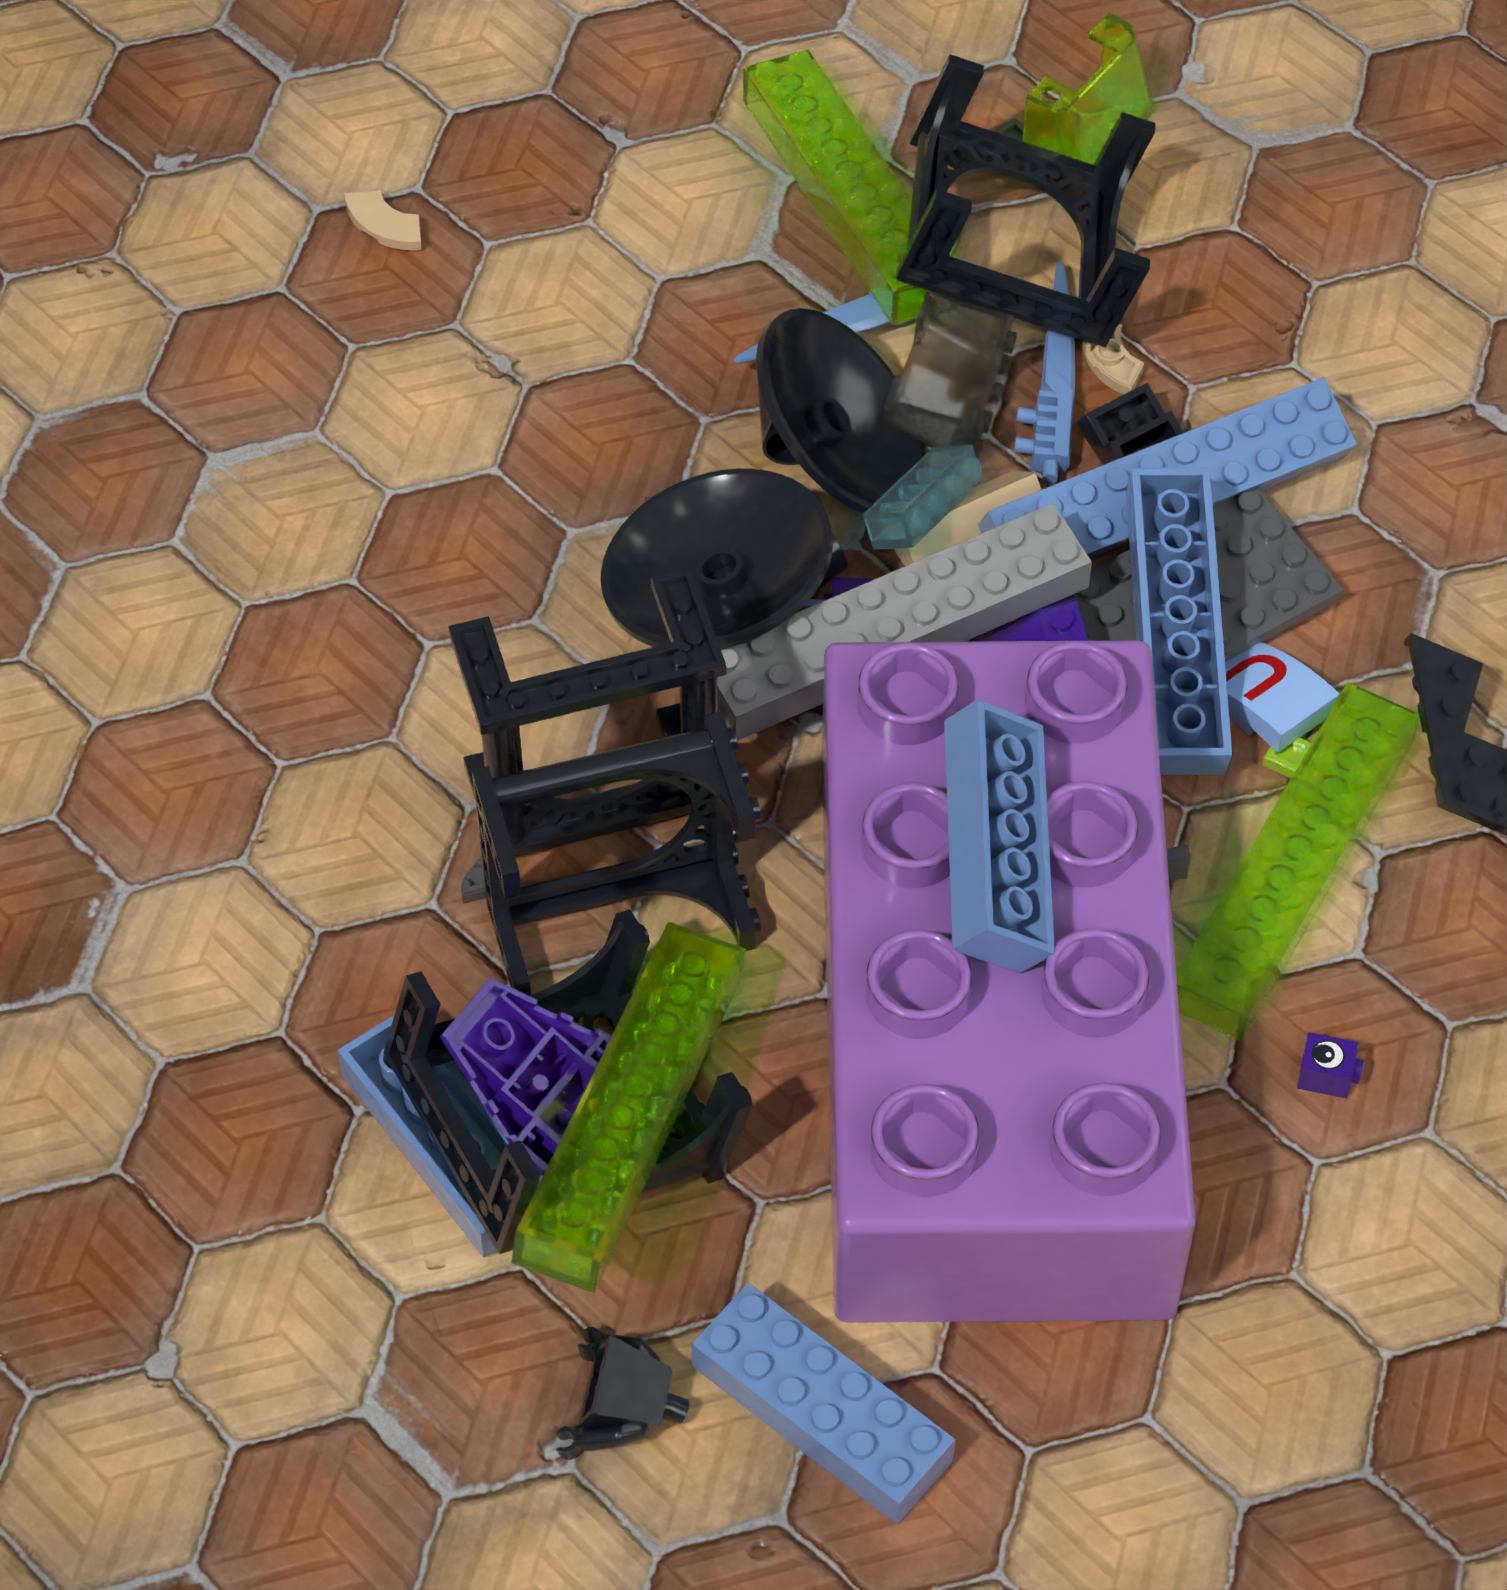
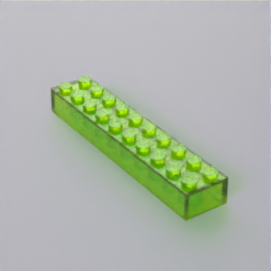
(837, 172)
(1294, 861)
(628, 1108)

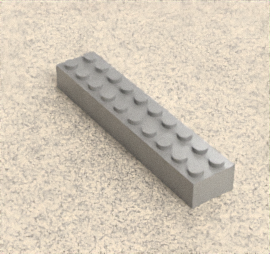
(931, 600)

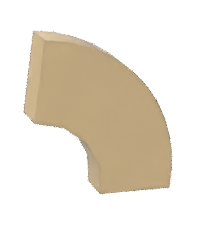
(382, 222)
(1114, 363)

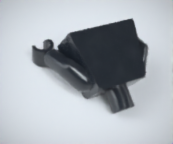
(623, 1395)

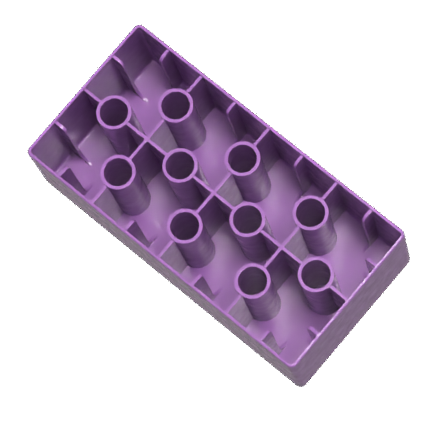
(987, 1124)

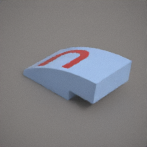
(1276, 695)

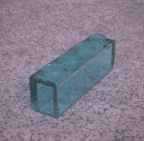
(922, 497)

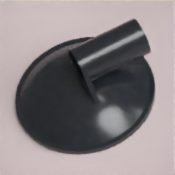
(825, 408)
(751, 542)

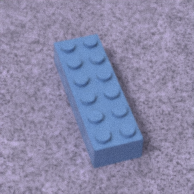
(998, 837)
(381, 1092)
(823, 1403)

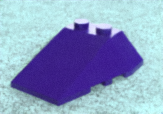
(524, 1064)

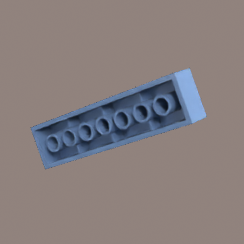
(1180, 615)

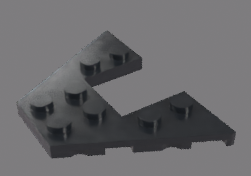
(1466, 769)

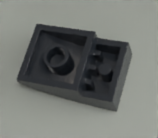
(1128, 425)

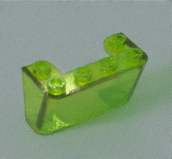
(1085, 117)

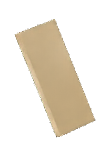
(963, 519)

